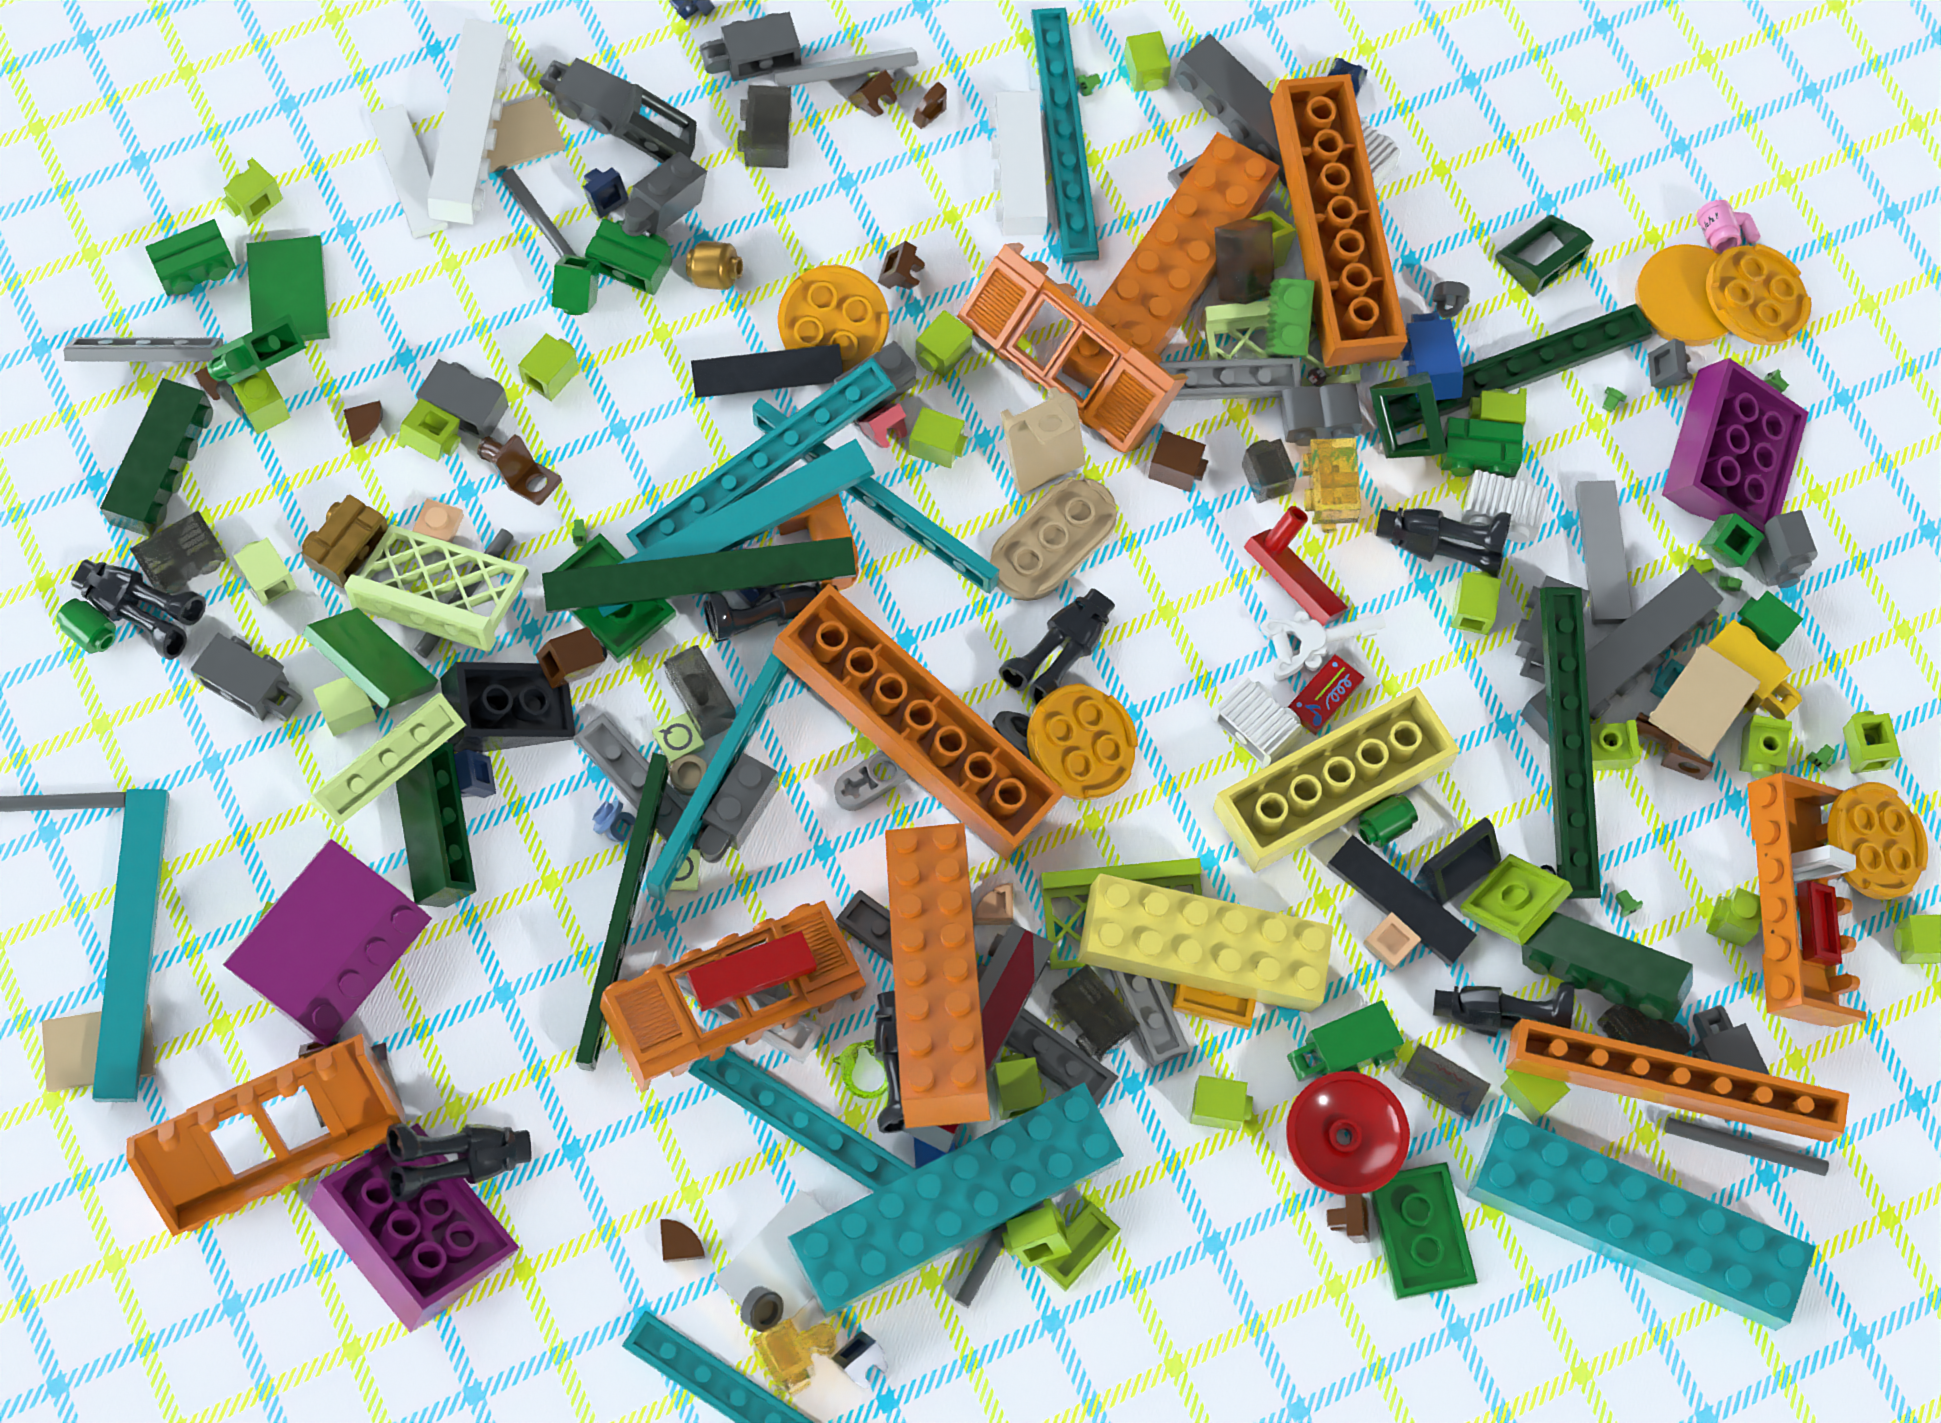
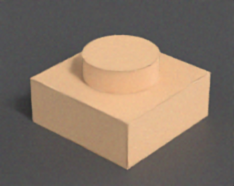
(439, 520)
(1392, 941)

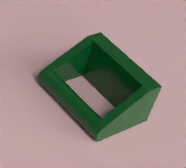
(1537, 278)
(1419, 384)

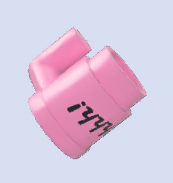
(1722, 225)

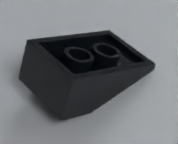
(506, 706)

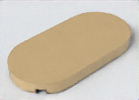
(1054, 538)

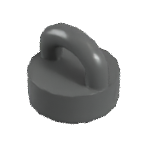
(1450, 294)
(761, 1309)

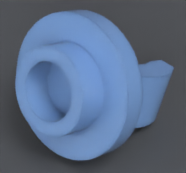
(607, 817)

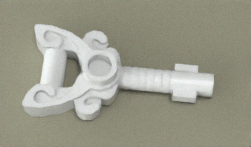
(1313, 639)

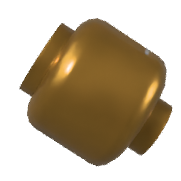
(714, 265)

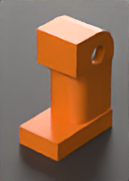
(824, 522)

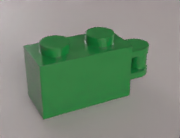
(255, 351)
(1349, 1044)

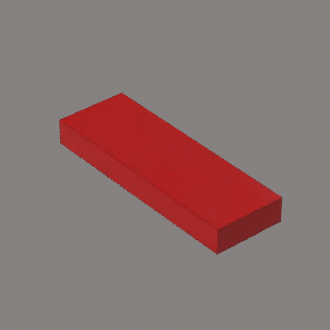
(751, 971)

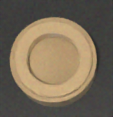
(687, 773)

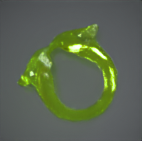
(847, 1063)

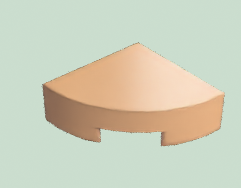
(996, 907)

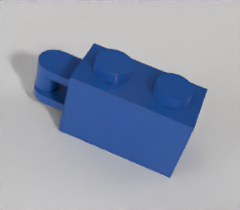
(1435, 350)

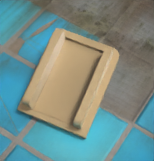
(1044, 441)

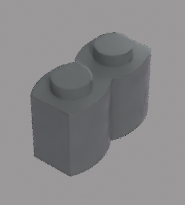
(1320, 413)
(1786, 549)

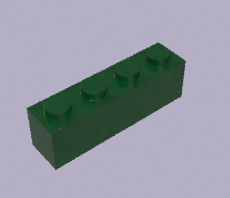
(157, 458)
(436, 831)
(1609, 966)

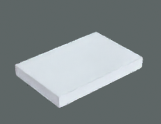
(769, 1260)

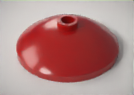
(1371, 1118)

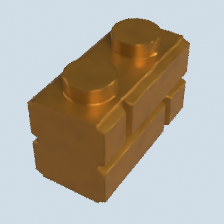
(344, 540)

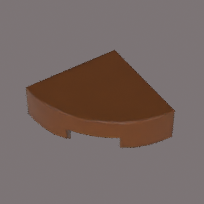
(931, 106)
(363, 421)
(679, 1242)

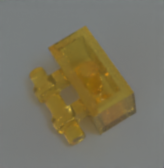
(1333, 482)
(788, 1354)

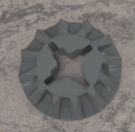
(1013, 728)

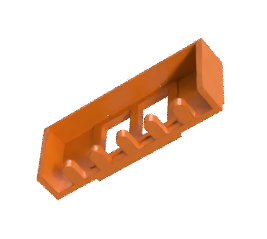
(1131, 389)
(1784, 822)
(660, 1031)
(193, 1180)

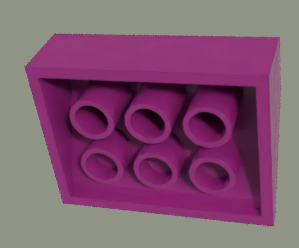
(1735, 447)
(327, 942)
(413, 1251)

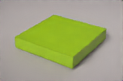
(1516, 899)

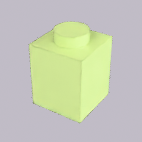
(264, 571)
(344, 705)

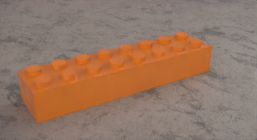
(1338, 220)
(1177, 253)
(917, 721)
(935, 977)

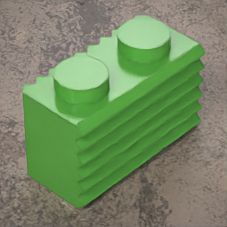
(1289, 317)

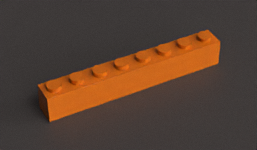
(1677, 1081)

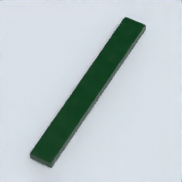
(1533, 362)
(698, 574)
(1570, 740)
(624, 908)

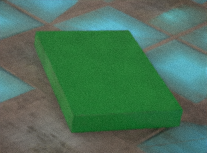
(290, 280)
(626, 627)
(370, 658)
(1422, 1233)

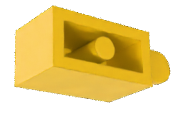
(1743, 649)

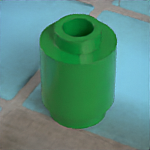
(86, 626)
(1387, 821)

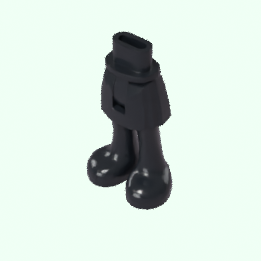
(1422, 529)
(118, 591)
(782, 606)
(1073, 628)
(1489, 1009)
(886, 1049)
(480, 1149)

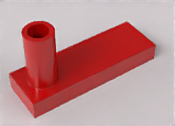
(1297, 579)

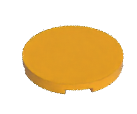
(1758, 294)
(1675, 295)
(832, 308)
(1082, 741)
(1883, 837)

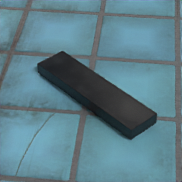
(766, 370)
(1397, 894)

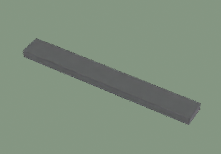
(1054, 1054)

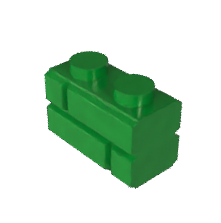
(191, 258)
(629, 259)
(1482, 446)

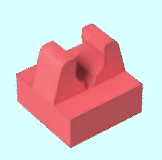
(876, 424)

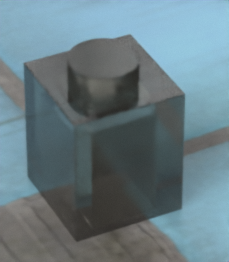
(1268, 470)

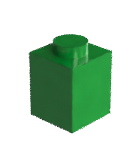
(575, 284)
(1731, 540)
(1769, 620)

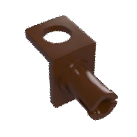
(518, 467)
(1672, 756)

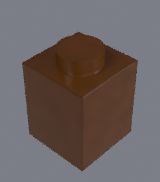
(1178, 461)
(570, 657)

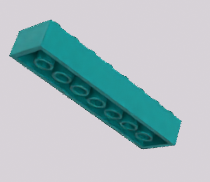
(954, 1200)
(1641, 1222)

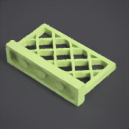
(1252, 317)
(419, 609)
(387, 760)

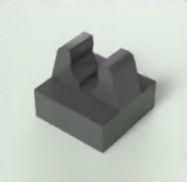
(1669, 365)

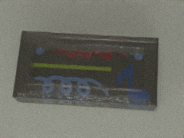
(1445, 1082)

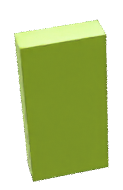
(1088, 1237)

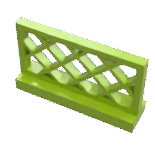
(1078, 882)

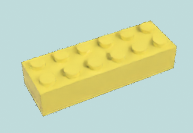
(1335, 779)
(1206, 943)

